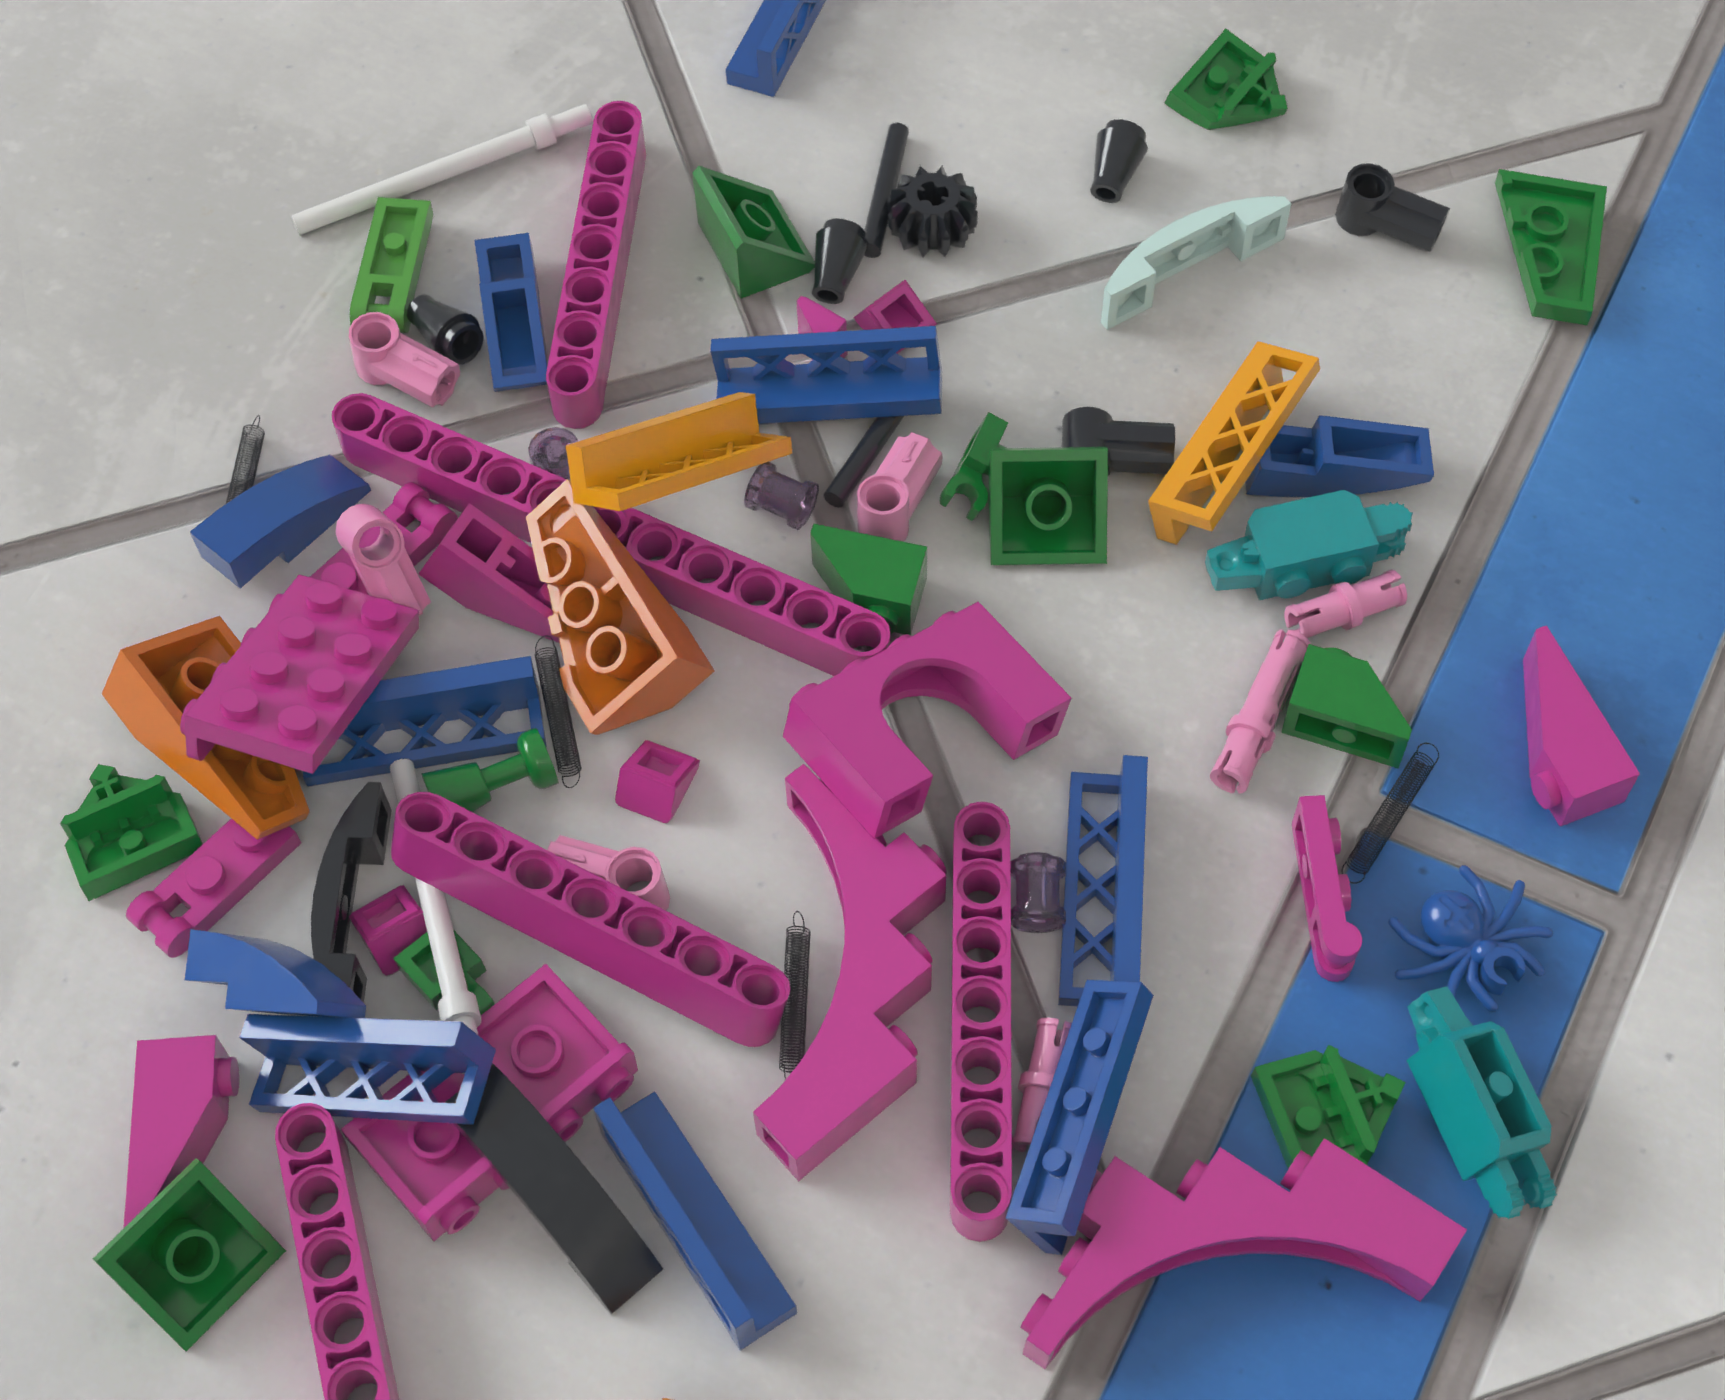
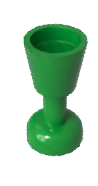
(471, 786)

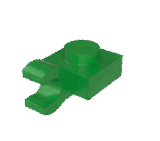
(975, 463)
(419, 968)

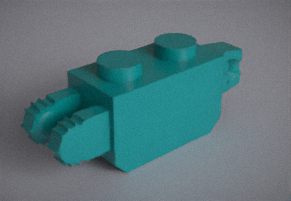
(1309, 545)
(1482, 1104)

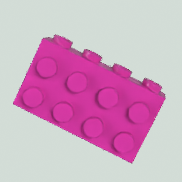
(299, 675)
(550, 1054)

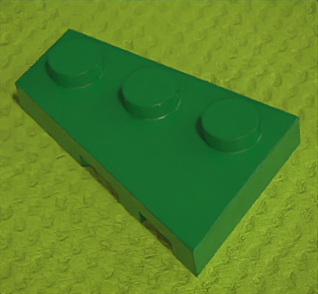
(1555, 241)

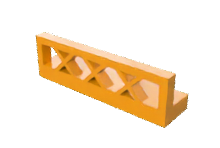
(1221, 436)
(671, 453)

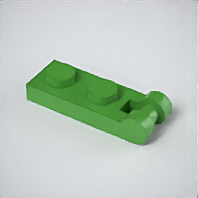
(392, 258)

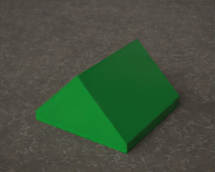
(748, 232)
(1048, 505)
(189, 1254)

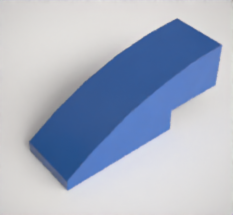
(512, 312)
(1342, 456)
(277, 517)
(268, 977)

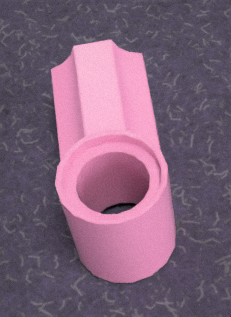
(392, 358)
(898, 486)
(384, 564)
(618, 867)

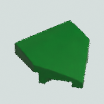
(1228, 86)
(126, 831)
(1325, 1098)

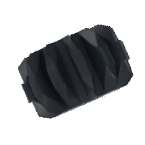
(932, 211)

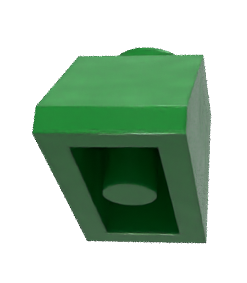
(872, 572)
(1346, 708)

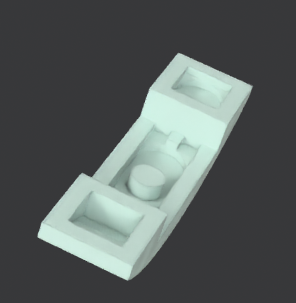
(1241, 225)

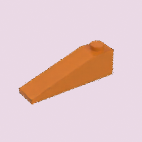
(615, 629)
(149, 695)

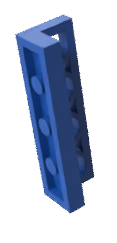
(772, 44)
(830, 384)
(431, 701)
(1126, 874)
(365, 1045)
(1078, 1112)
(696, 1218)

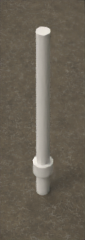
(538, 133)
(456, 1000)

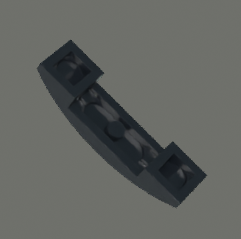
(356, 840)
(559, 1193)

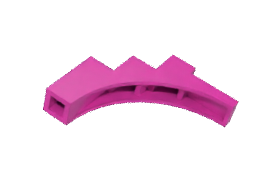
(855, 1060)
(1332, 1214)

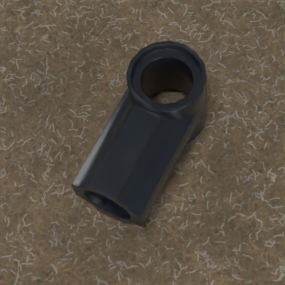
(1375, 204)
(1130, 444)

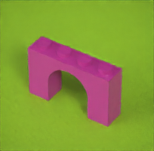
(957, 659)

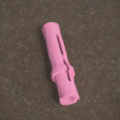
(1252, 728)

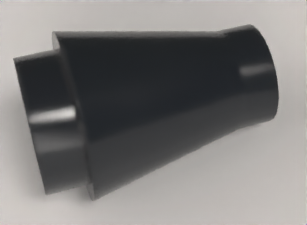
(1117, 156)
(837, 257)
(446, 329)

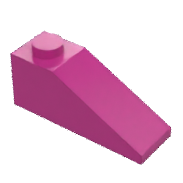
(490, 573)
(1572, 750)
(176, 1111)

